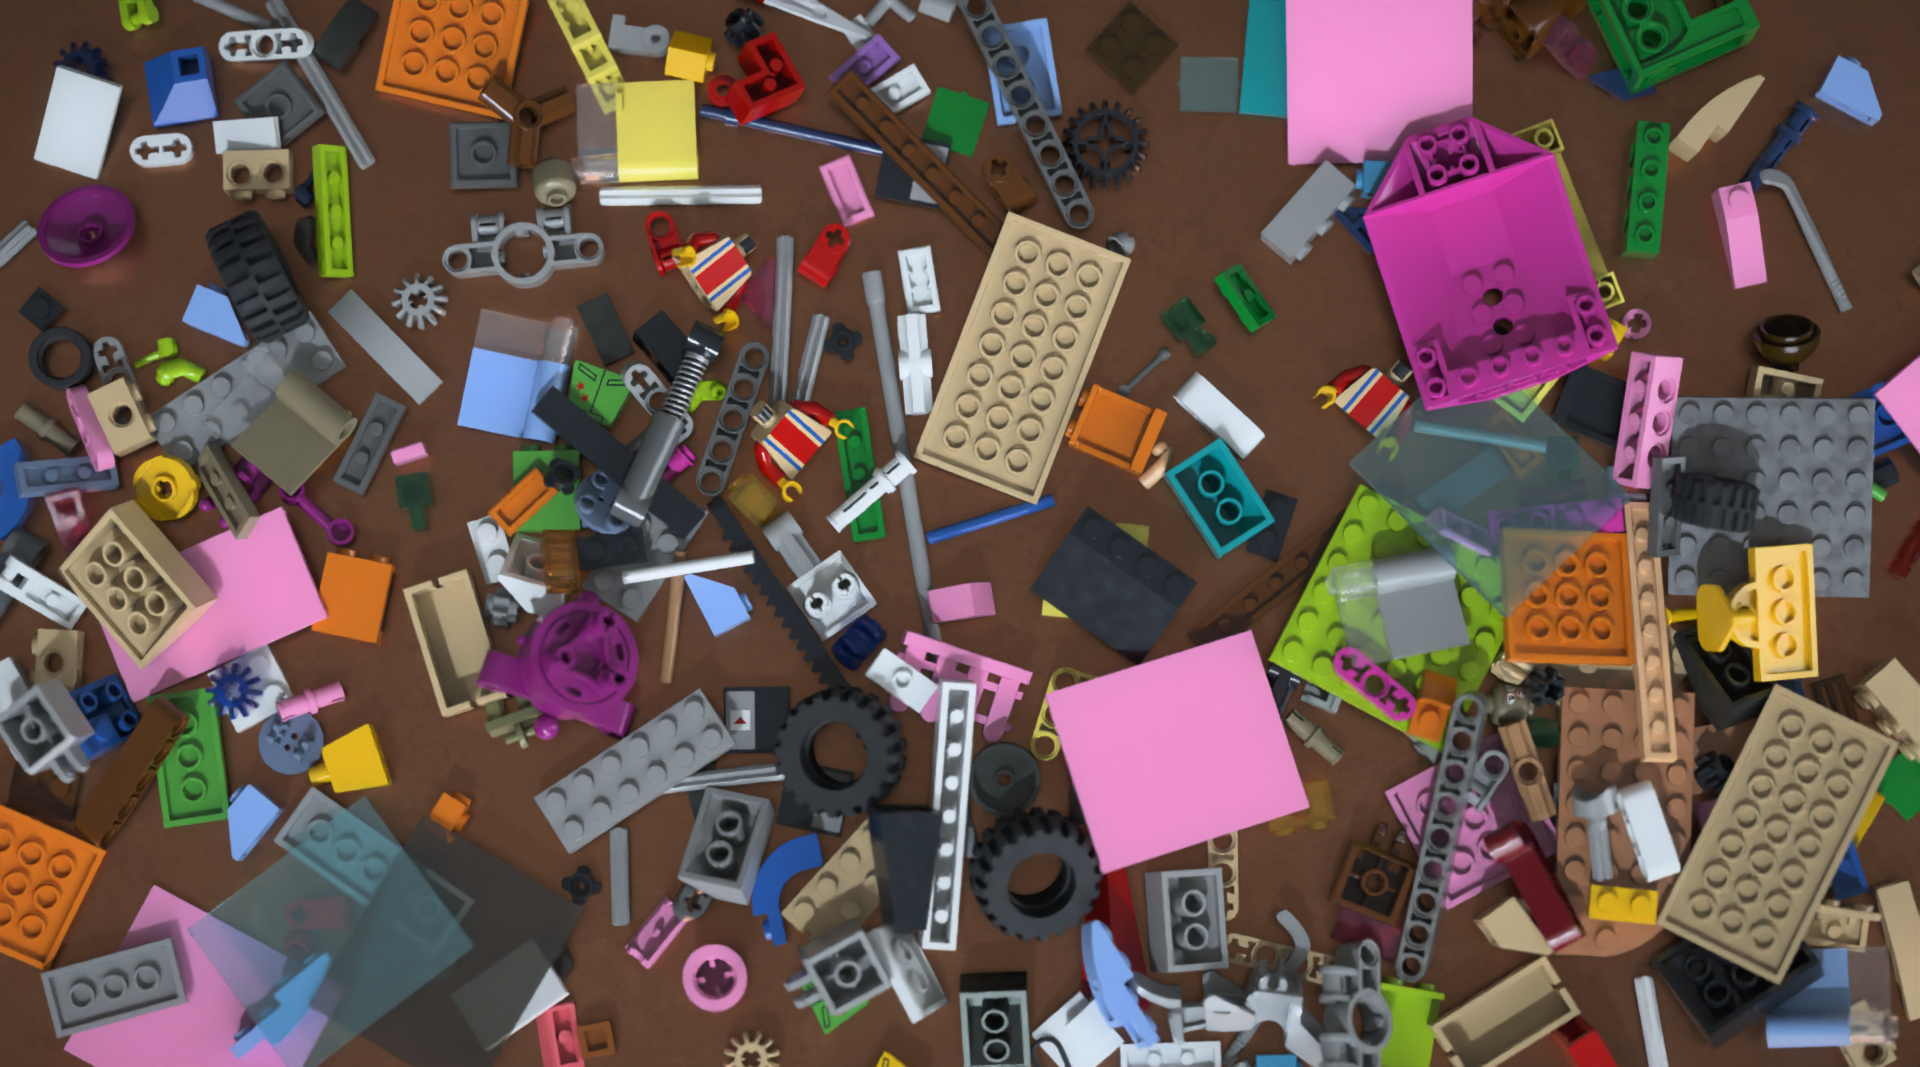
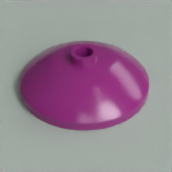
(86, 226)

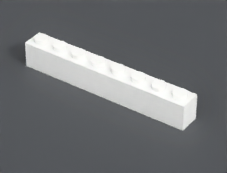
(949, 796)

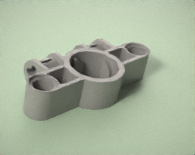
(492, 233)
(1352, 982)

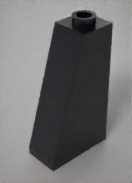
(904, 861)

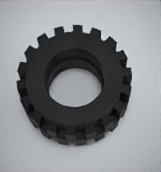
(1714, 502)

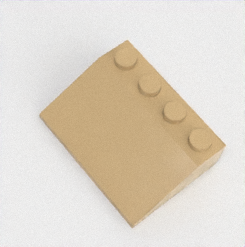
(136, 583)

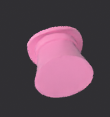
(714, 977)

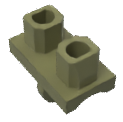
(501, 722)

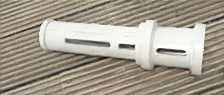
(882, 482)

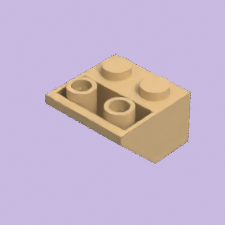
(1509, 927)

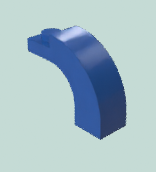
(13, 510)
(778, 868)

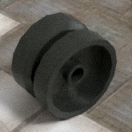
(999, 759)

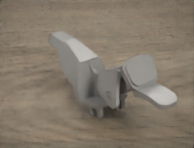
(1230, 1008)

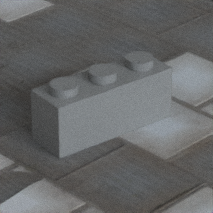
(1309, 213)

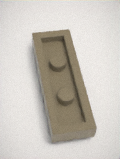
(226, 491)

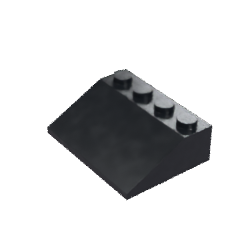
(1113, 585)
(1726, 996)

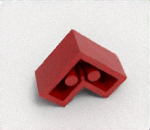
(769, 83)

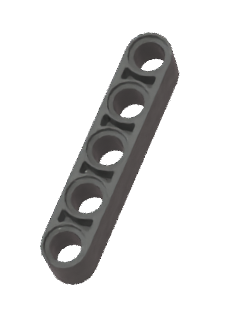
(733, 403)

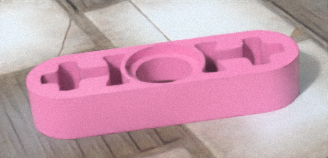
(90, 428)

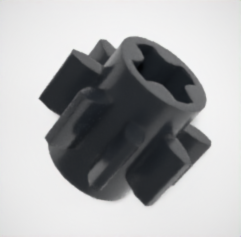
(743, 26)
(1544, 686)
(1713, 771)

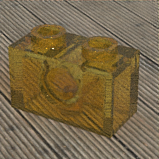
(753, 500)
(1317, 814)

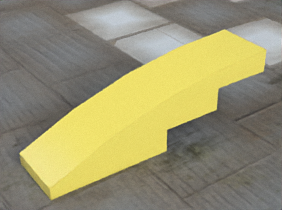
(586, 41)

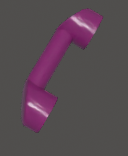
(339, 531)

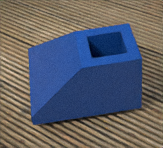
(181, 87)
(108, 713)

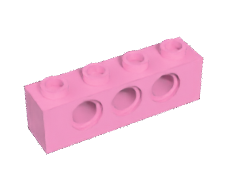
(1646, 416)

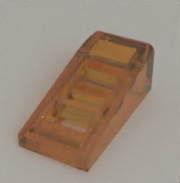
(560, 559)

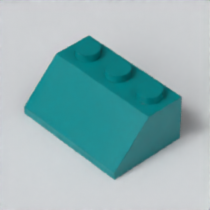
(1218, 498)

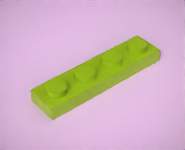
(332, 211)

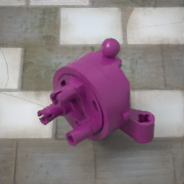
(571, 667)

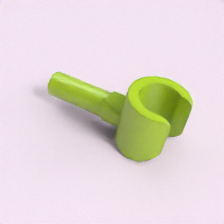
(166, 349)

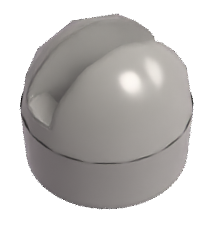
(1121, 243)

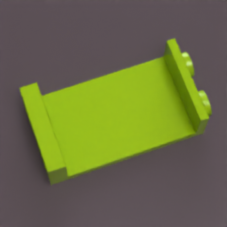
(1411, 1012)

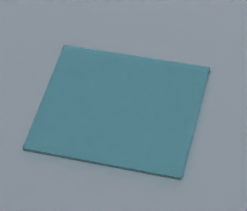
(1492, 490)
(331, 937)

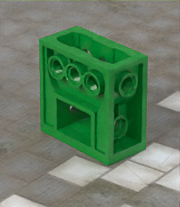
(1673, 36)

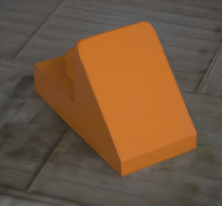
(1433, 702)

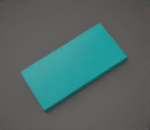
(1265, 60)

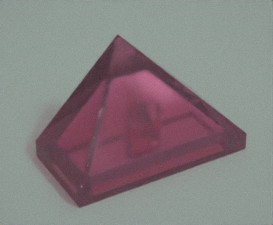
(759, 293)

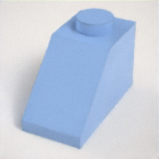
(1850, 90)
(216, 315)
(719, 604)
(250, 818)

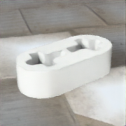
(161, 142)

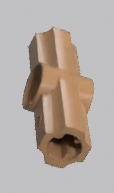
(1533, 790)

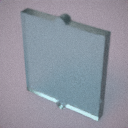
(1208, 84)

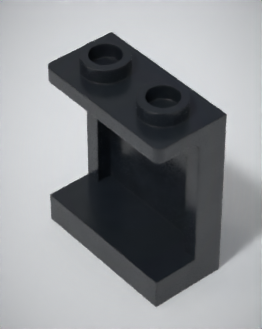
(1591, 405)

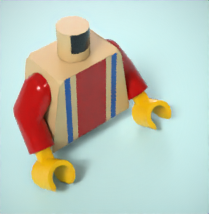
(716, 271)
(1370, 394)
(790, 437)

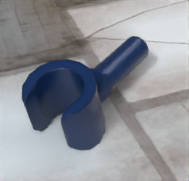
(303, 194)

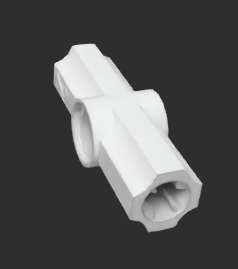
(915, 364)

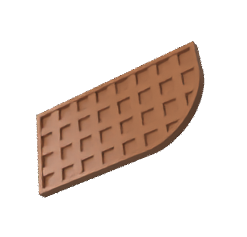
(1603, 750)

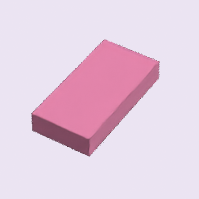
(846, 190)

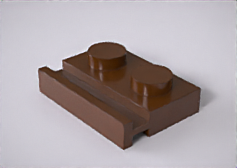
(43, 794)

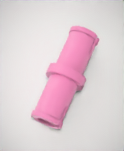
(310, 701)

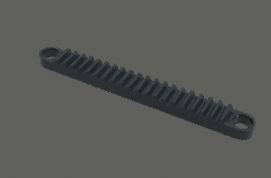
(779, 599)

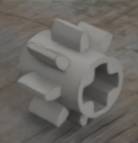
(501, 608)

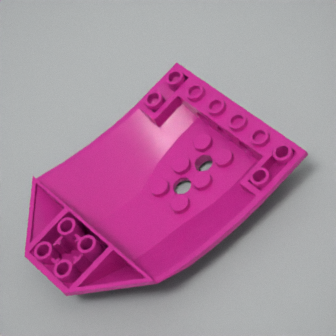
(1475, 215)

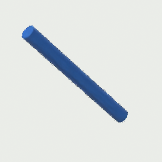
(988, 519)

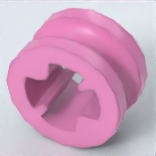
(1642, 331)

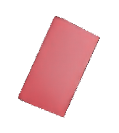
(559, 1036)

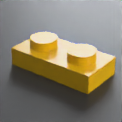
(1622, 904)

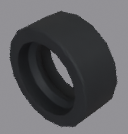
(38, 348)

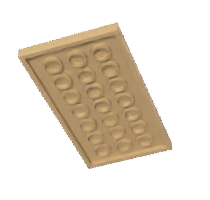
(1022, 358)
(1777, 834)

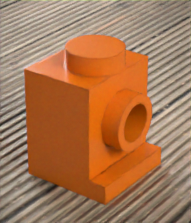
(452, 811)

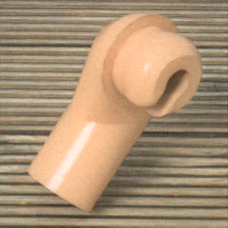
(1157, 470)

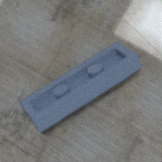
(54, 475)

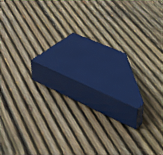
(1614, 84)
(1354, 223)

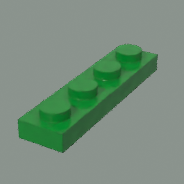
(857, 470)

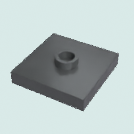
(285, 96)
(480, 156)

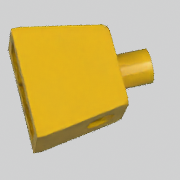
(352, 763)

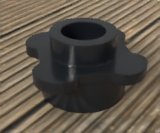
(841, 332)
(566, 468)
(590, 886)

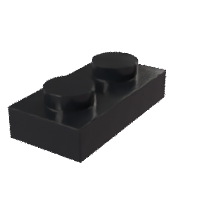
(1270, 540)
(611, 549)

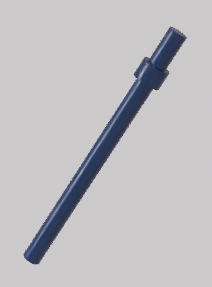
(793, 130)

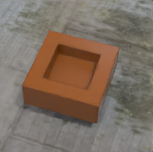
(596, 1039)

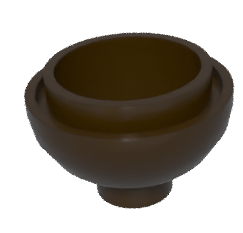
(1787, 340)

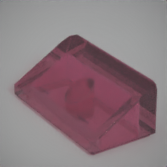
(1354, 927)

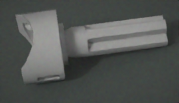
(1595, 809)

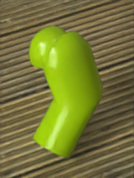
(179, 367)
(707, 391)

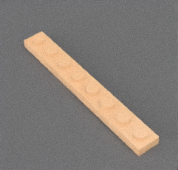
(1651, 651)

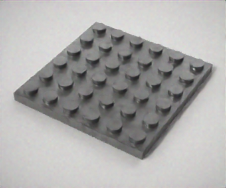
(1812, 479)

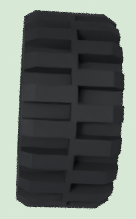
(257, 276)
(801, 767)
(1047, 910)

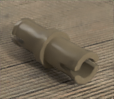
(47, 429)
(1313, 736)

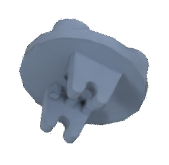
(593, 503)
(304, 750)

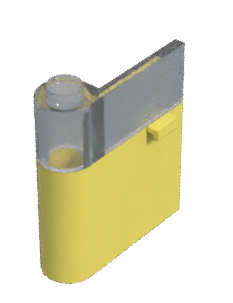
(636, 132)

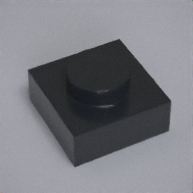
(42, 309)

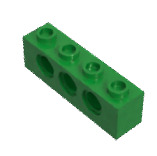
(1645, 189)

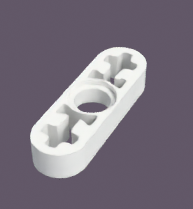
(276, 35)

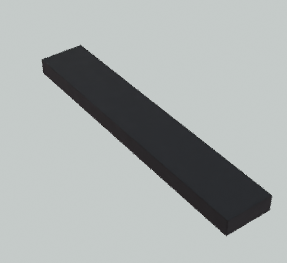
(613, 458)

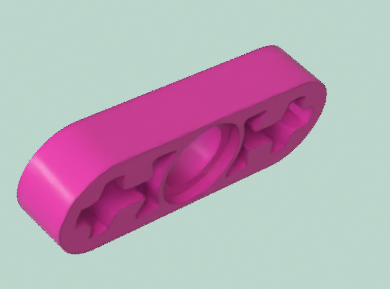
(1388, 706)

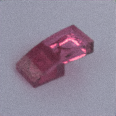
(1570, 48)

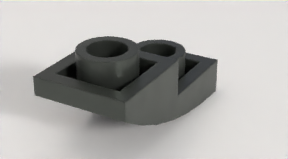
(344, 32)

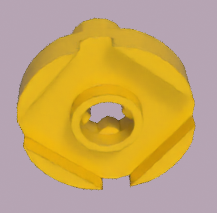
(184, 486)

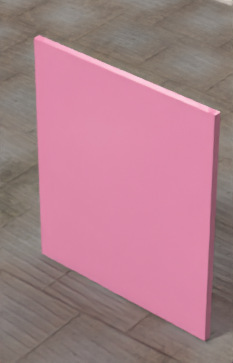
(1374, 75)
(1176, 751)
(184, 1034)

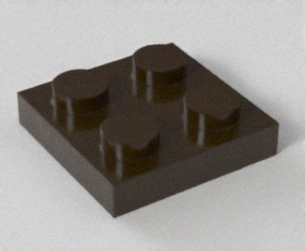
(1131, 47)

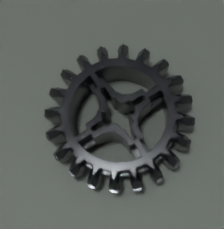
(1120, 144)

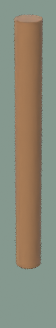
(672, 622)

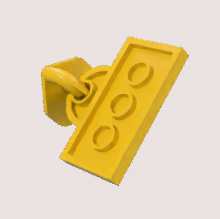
(1774, 615)

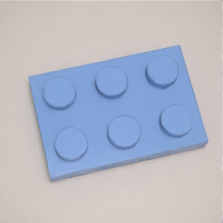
(1034, 49)

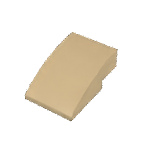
(1714, 118)

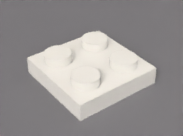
(273, 684)

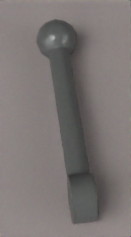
(1163, 354)

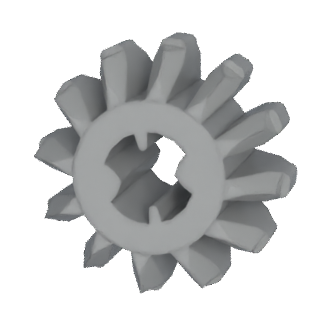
(422, 312)

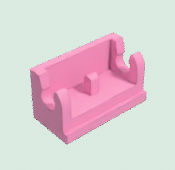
(655, 934)

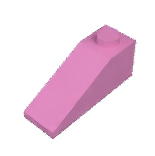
(1740, 234)

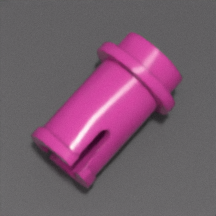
(678, 462)

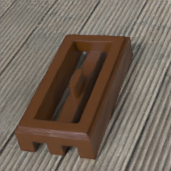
(1845, 693)

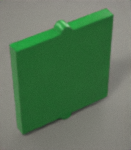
(956, 120)
(1902, 786)

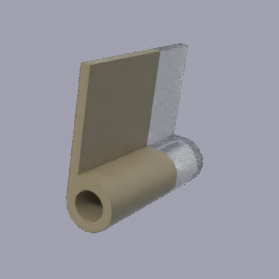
(280, 420)

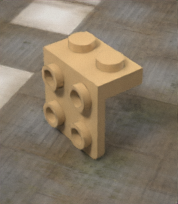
(1839, 926)

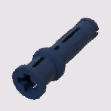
(1787, 135)

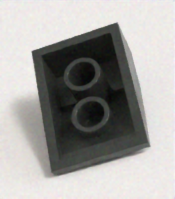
(1722, 680)
(995, 1019)

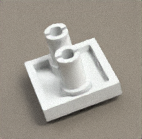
(831, 596)

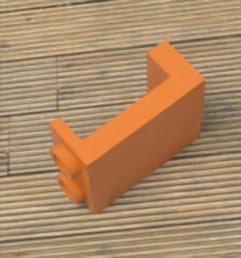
(1115, 429)
(354, 595)

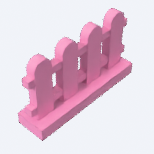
(979, 667)

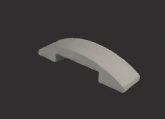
(385, 347)

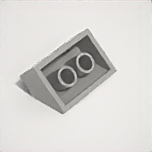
(727, 844)
(1186, 920)

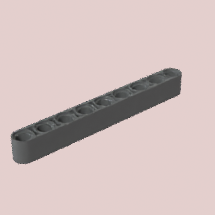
(1024, 112)
(1434, 850)

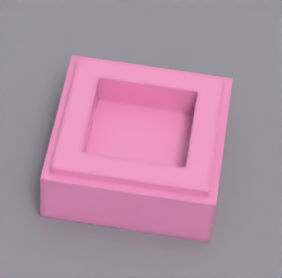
(409, 453)

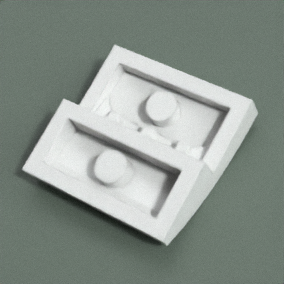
(1076, 1054)

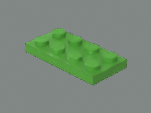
(194, 773)

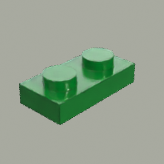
(1245, 297)

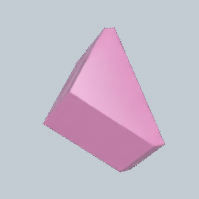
(961, 602)

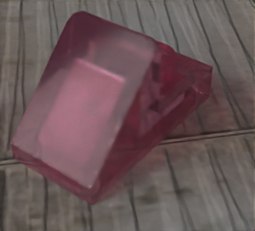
(70, 516)

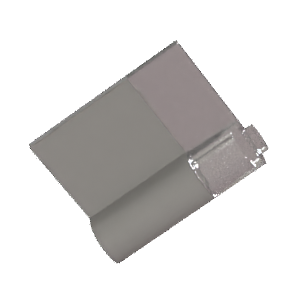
(1398, 606)

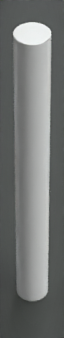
(688, 567)

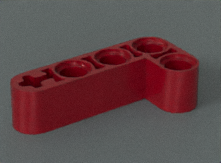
(1537, 883)

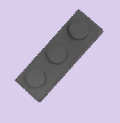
(370, 444)
(1664, 530)

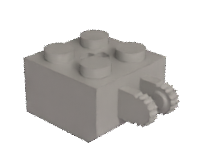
(46, 729)
(823, 965)

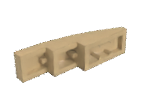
(1902, 936)

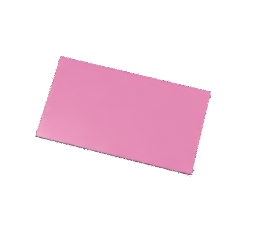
(261, 598)

